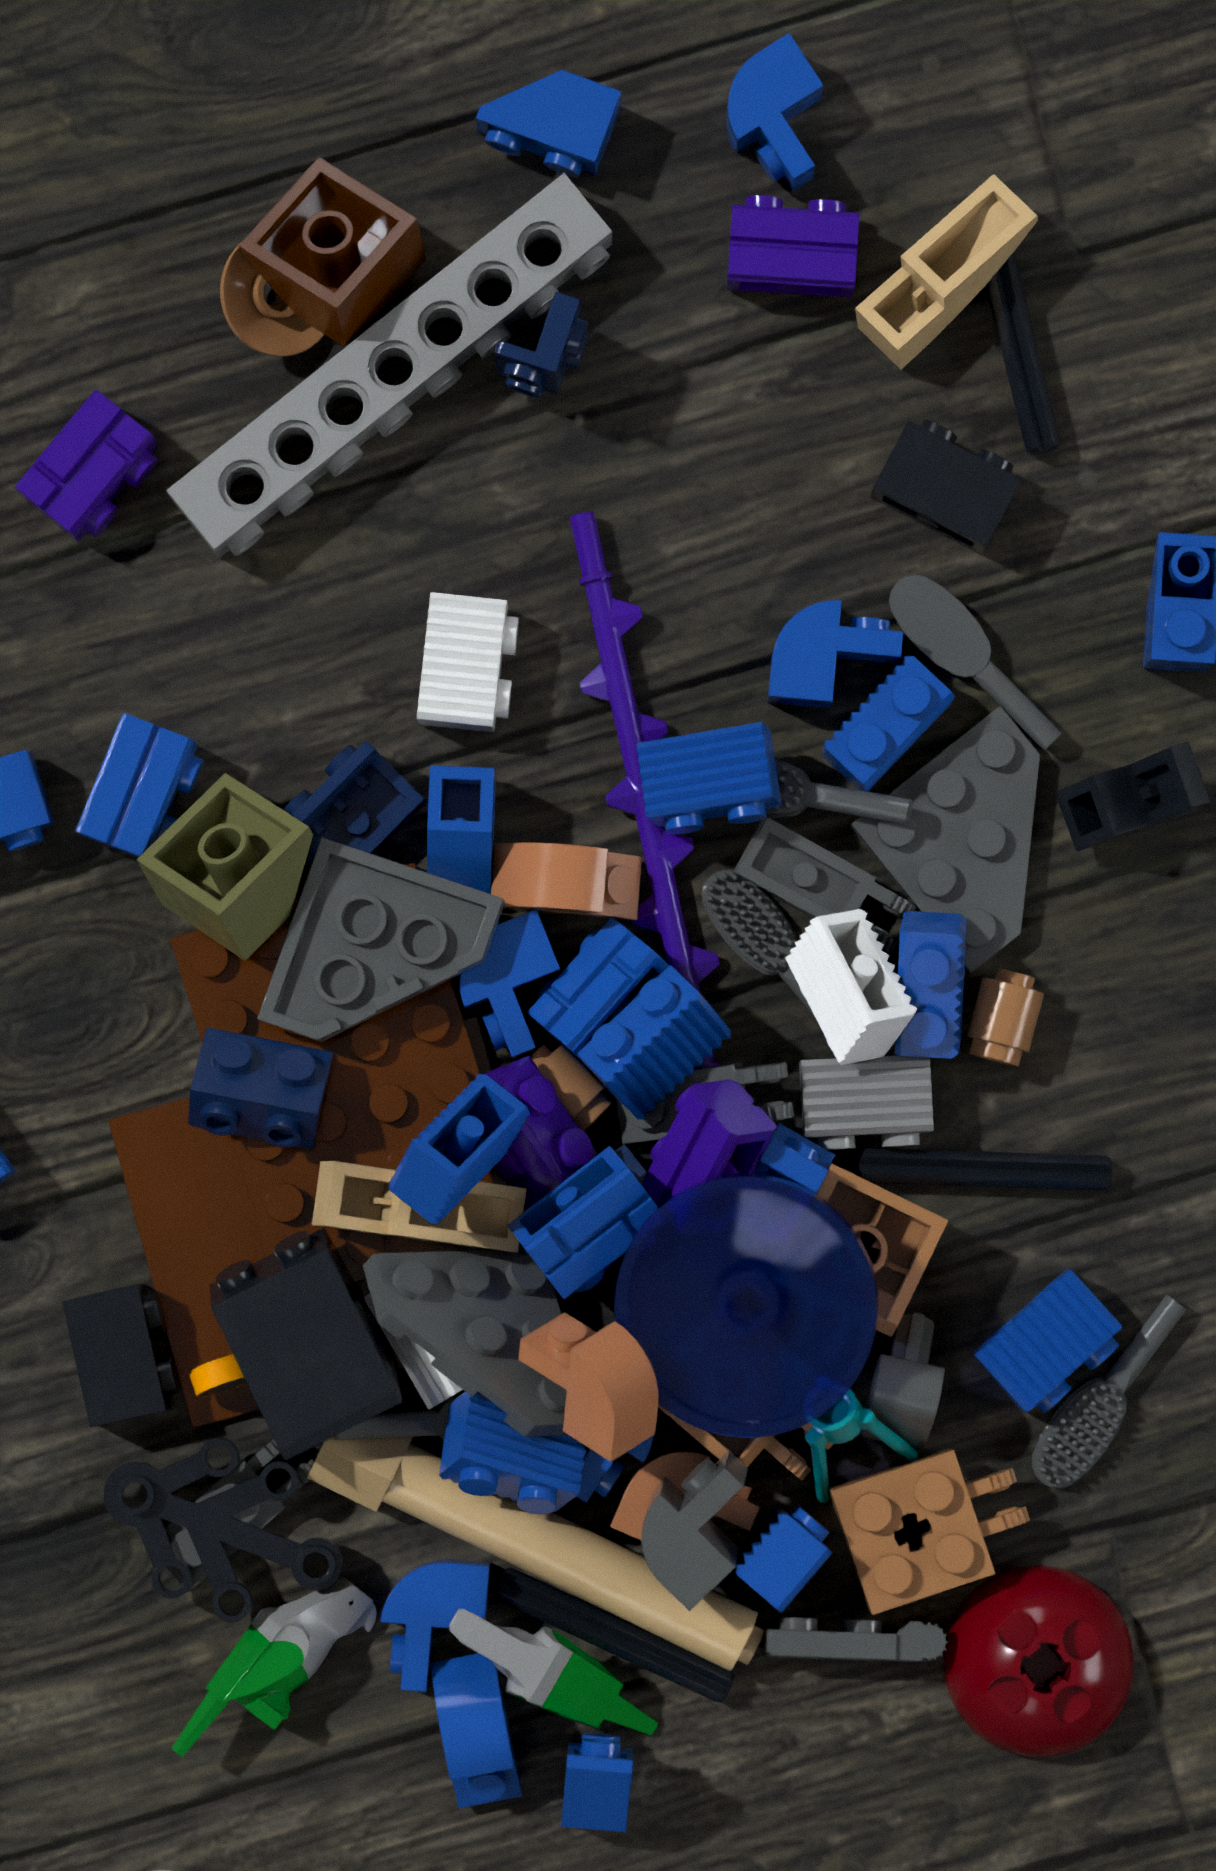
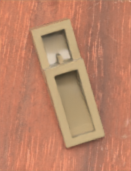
(945, 271)
(361, 1201)

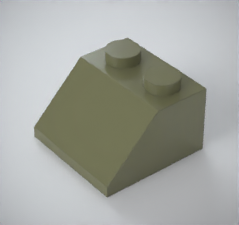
(230, 865)

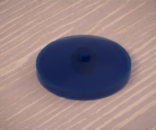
(749, 1304)

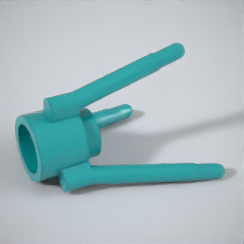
(841, 1425)

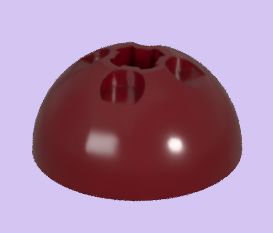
(1011, 1626)

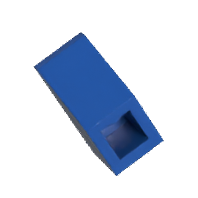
(555, 118)
(1182, 604)
(461, 825)
(597, 1783)

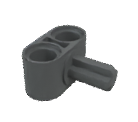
(904, 1385)

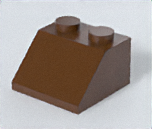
(335, 251)

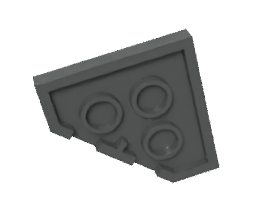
(966, 834)
(372, 939)
(471, 1318)

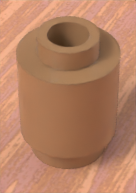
(1004, 1017)
(573, 1084)

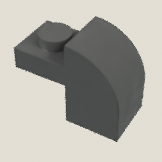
(679, 1538)

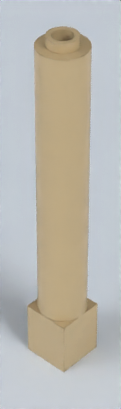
(537, 1543)

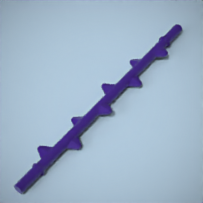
(613, 683)

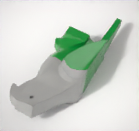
(280, 1655)
(551, 1673)

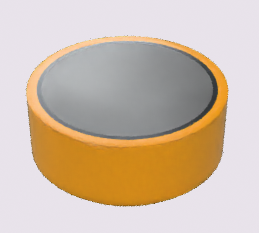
(217, 1376)

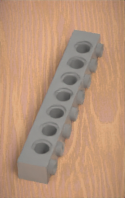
(553, 214)

